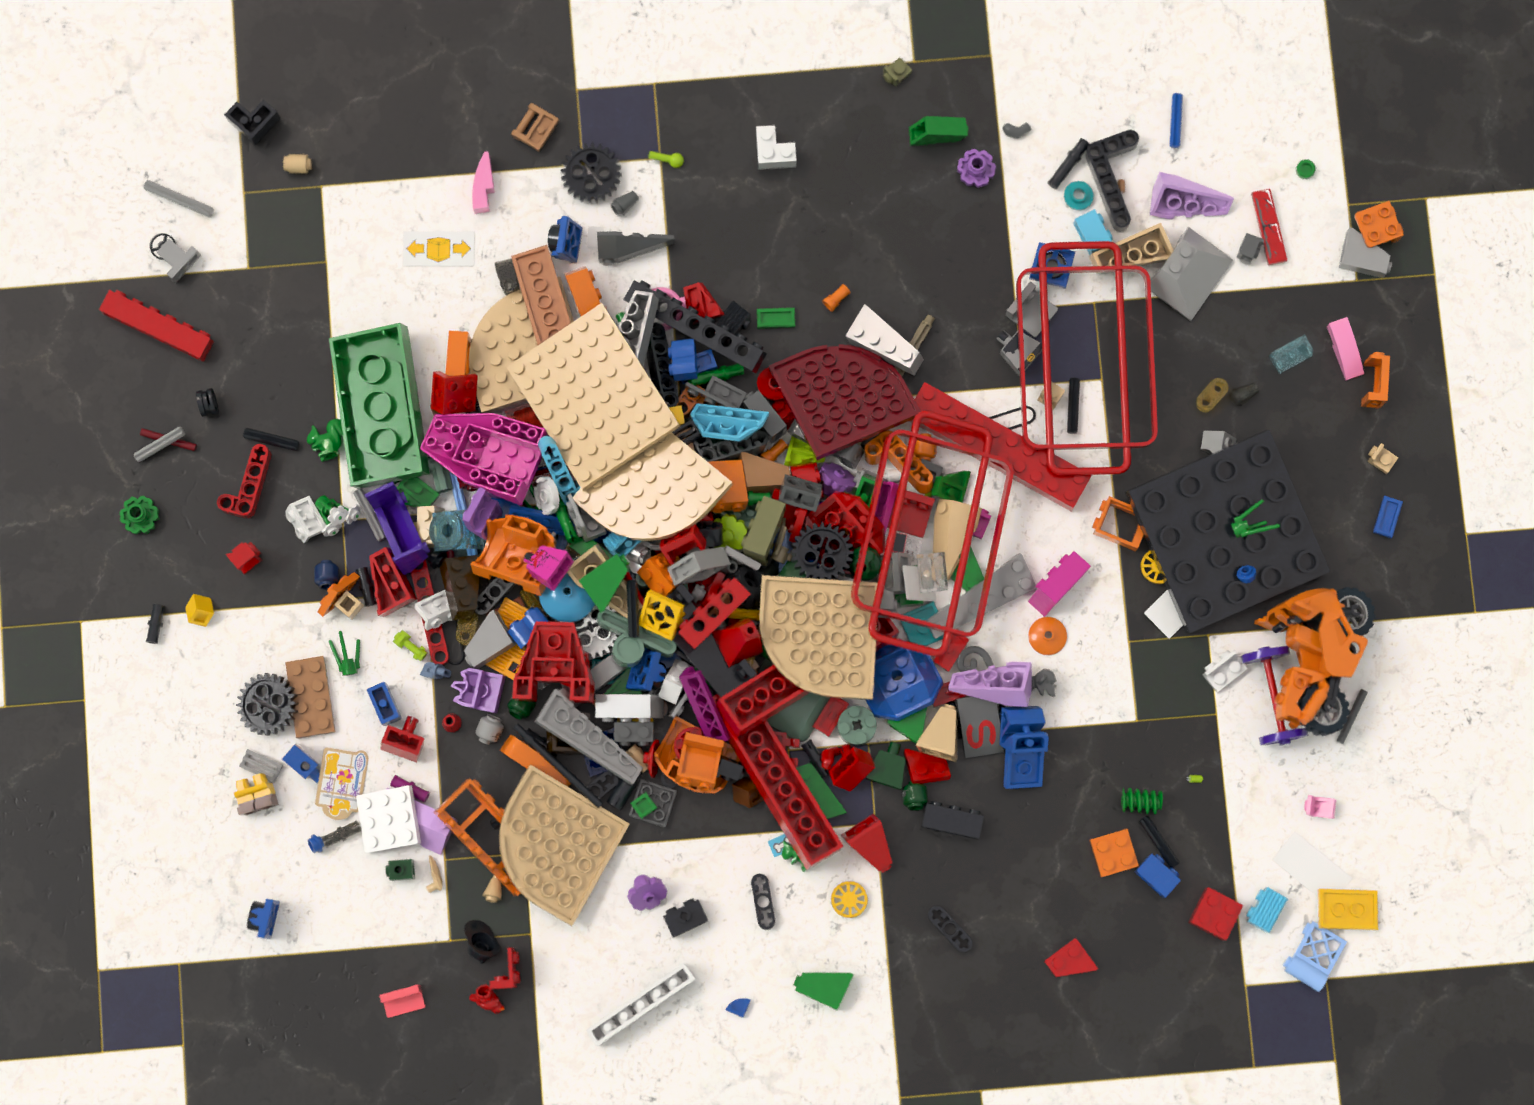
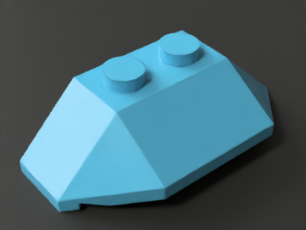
(727, 422)

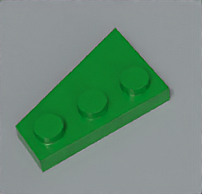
(822, 794)

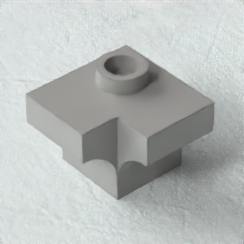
(1216, 440)

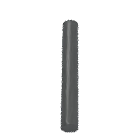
(1352, 716)

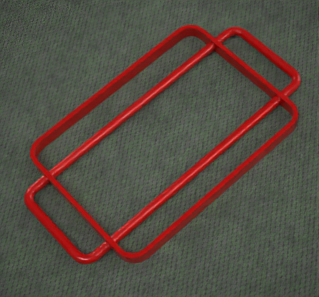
(1042, 270)
(985, 457)

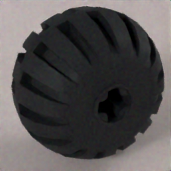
(751, 581)

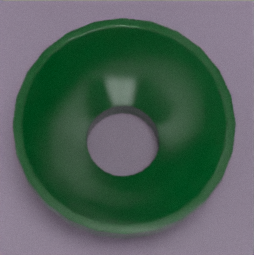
(872, 560)

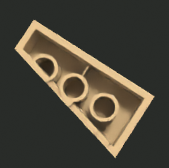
(1140, 249)

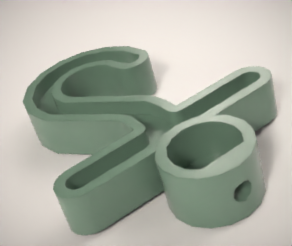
(629, 651)

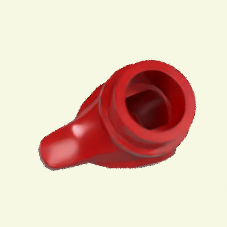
(487, 999)

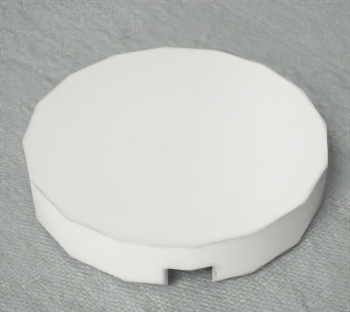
(546, 495)

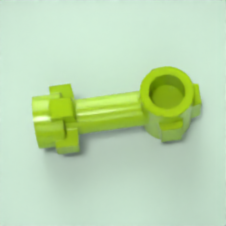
(402, 639)

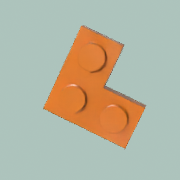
(335, 591)

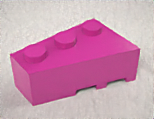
(1058, 582)

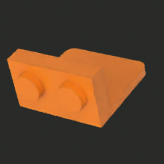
(1379, 224)
(656, 575)

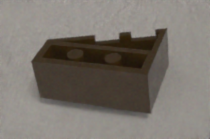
(460, 586)

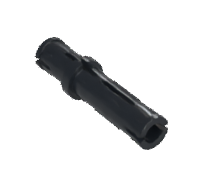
(1073, 157)

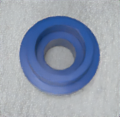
(1246, 574)
(315, 843)

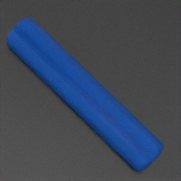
(1176, 117)

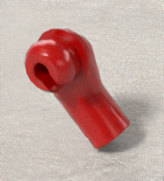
(827, 757)

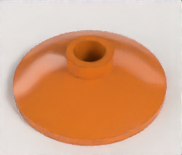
(1040, 642)

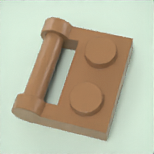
(540, 129)

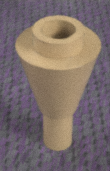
(493, 890)

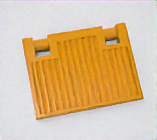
(509, 612)

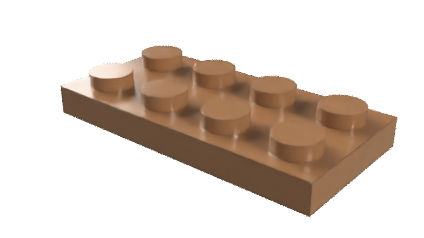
(314, 700)

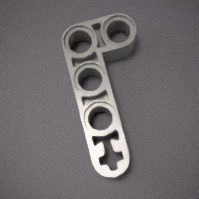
(602, 675)

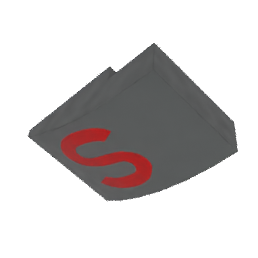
(979, 726)

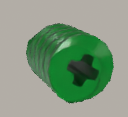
(1142, 800)

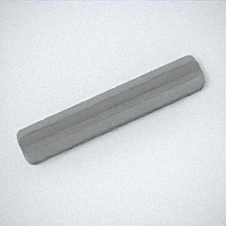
(159, 444)
(369, 514)

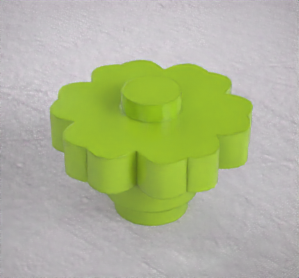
(733, 531)

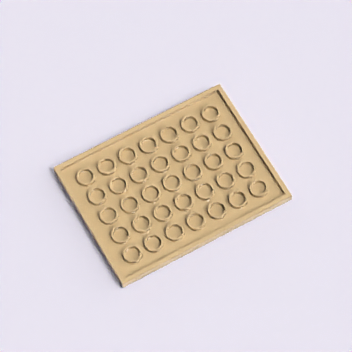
(593, 396)

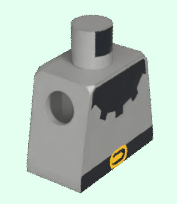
(1010, 351)

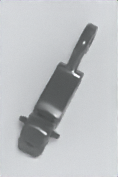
(1042, 680)

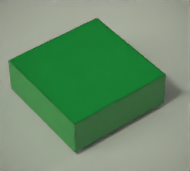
(643, 805)

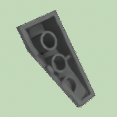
(615, 247)

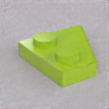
(800, 453)

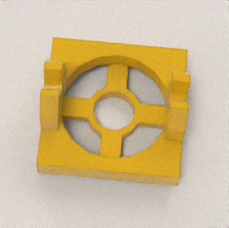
(677, 608)

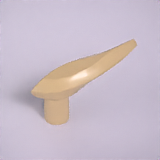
(435, 873)

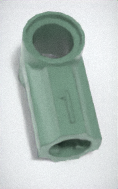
(440, 475)

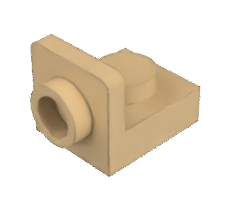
(1382, 458)

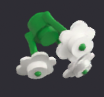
(336, 515)

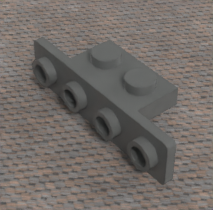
(718, 393)

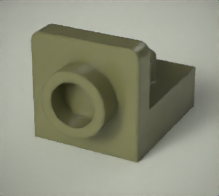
(896, 72)

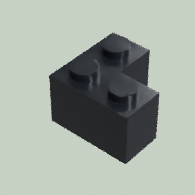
(253, 124)

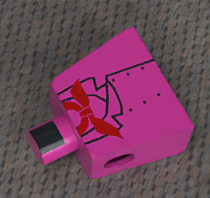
(548, 565)

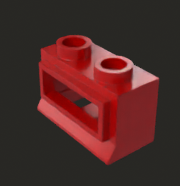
(245, 556)

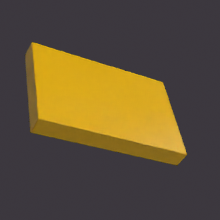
(1347, 909)

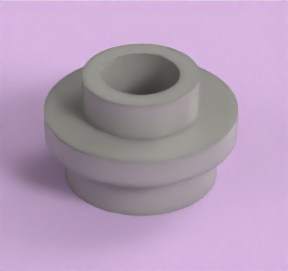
(698, 592)

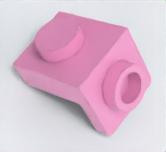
(1320, 807)

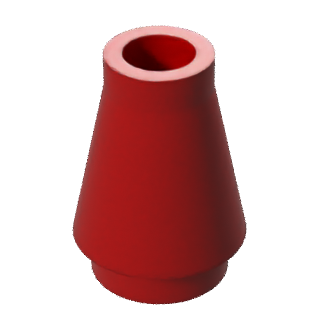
(455, 726)

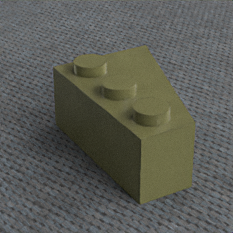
(763, 529)

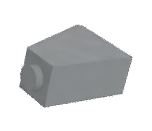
(1361, 259)
(489, 641)

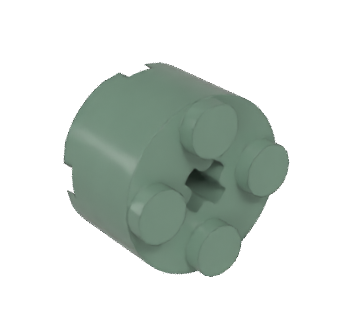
(853, 715)

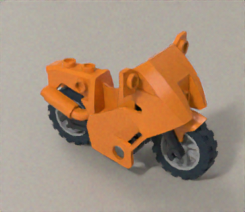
(1324, 647)

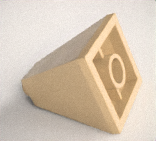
(941, 735)

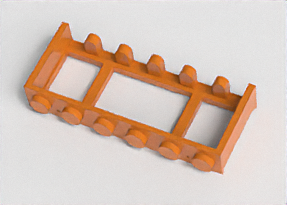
(487, 803)

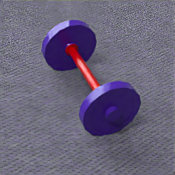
(1266, 655)

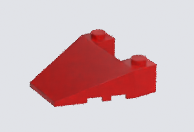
(554, 657)

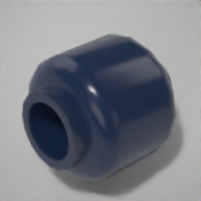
(326, 574)

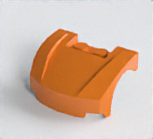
(505, 551)
(668, 762)

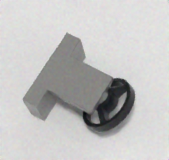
(174, 256)

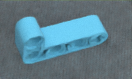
(558, 471)

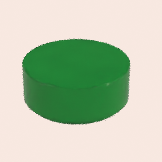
(1305, 169)

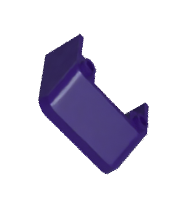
(398, 527)

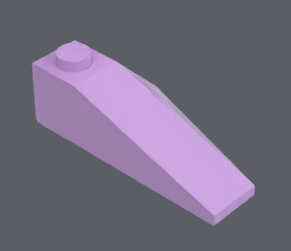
(1183, 197)
(1003, 685)
(432, 830)

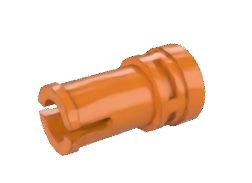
(833, 300)
(777, 449)

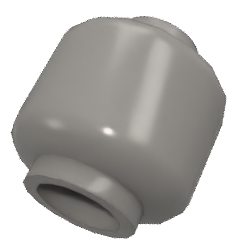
(489, 729)

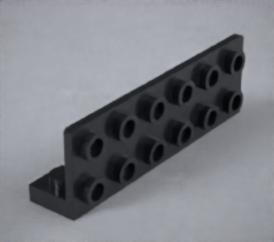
(707, 655)

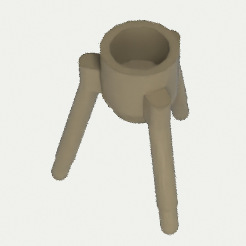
(781, 553)

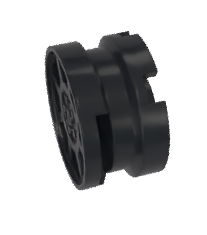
(207, 402)

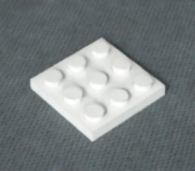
(388, 819)

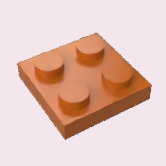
(1114, 853)

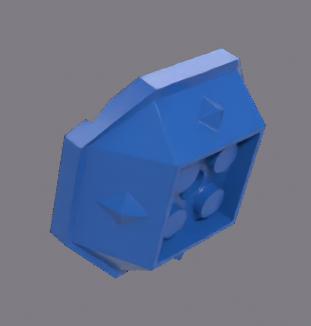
(912, 692)

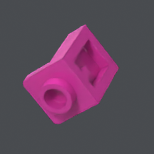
(982, 525)

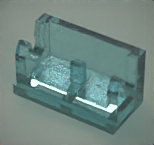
(1291, 354)

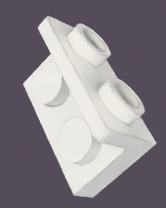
(305, 519)
(434, 610)
(1224, 671)

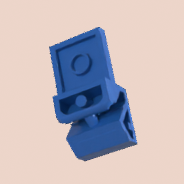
(1024, 746)

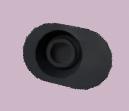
(480, 941)

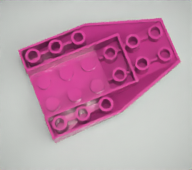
(487, 451)

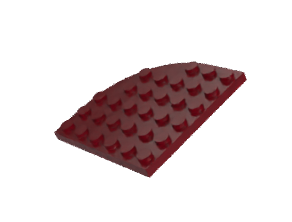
(842, 396)

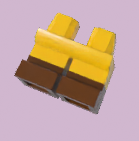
(256, 797)

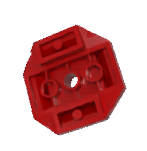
(849, 513)

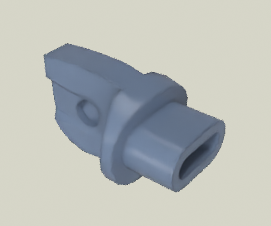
(435, 671)

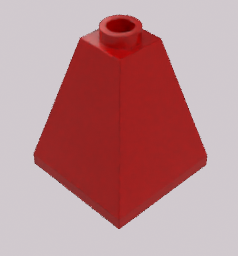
(738, 641)
(870, 842)

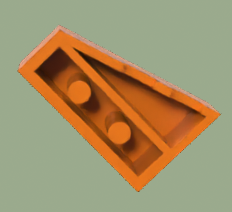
(583, 290)

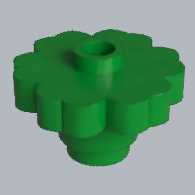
(145, 521)

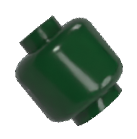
(520, 709)
(914, 796)

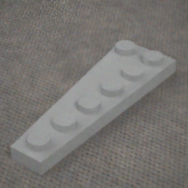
(1006, 585)
(575, 729)

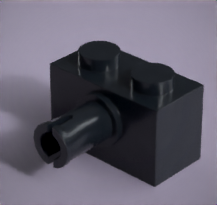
(685, 918)

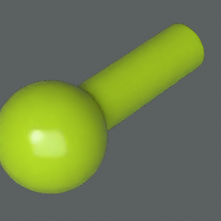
(676, 160)

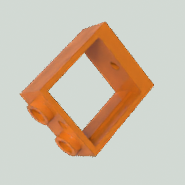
(458, 353)
(1134, 544)

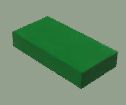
(775, 318)

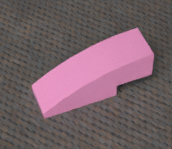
(482, 185)
(1345, 348)

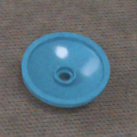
(566, 607)

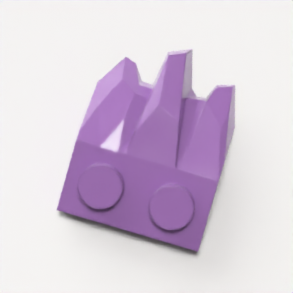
(480, 510)
(479, 690)

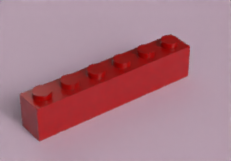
(156, 325)

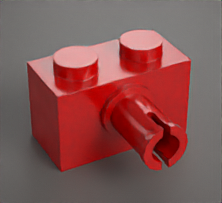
(403, 742)
(851, 767)

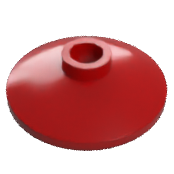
(765, 385)
(649, 759)

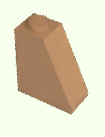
(762, 474)

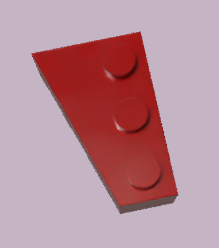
(390, 584)

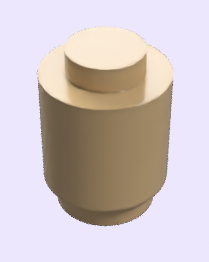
(297, 163)

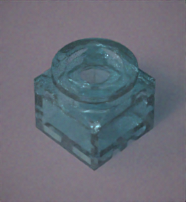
(451, 534)

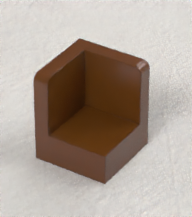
(746, 793)

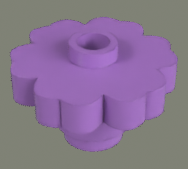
(971, 175)
(836, 479)
(646, 892)

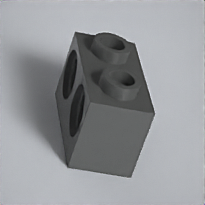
(800, 492)

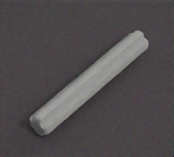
(178, 198)

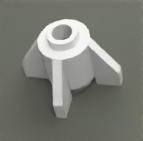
(639, 555)

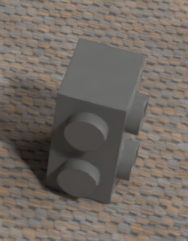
(633, 732)

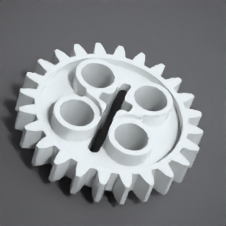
(596, 644)

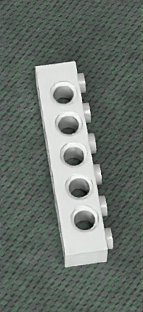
(640, 1004)

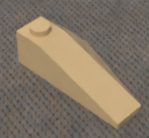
(950, 529)
(590, 561)

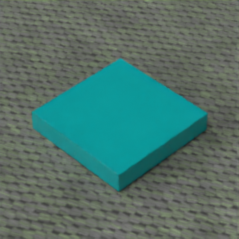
(919, 634)

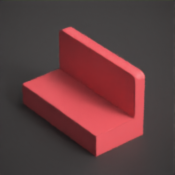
(403, 1001)

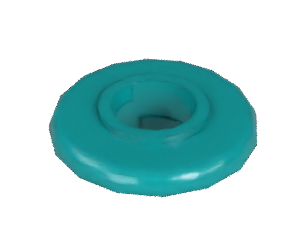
(1074, 203)

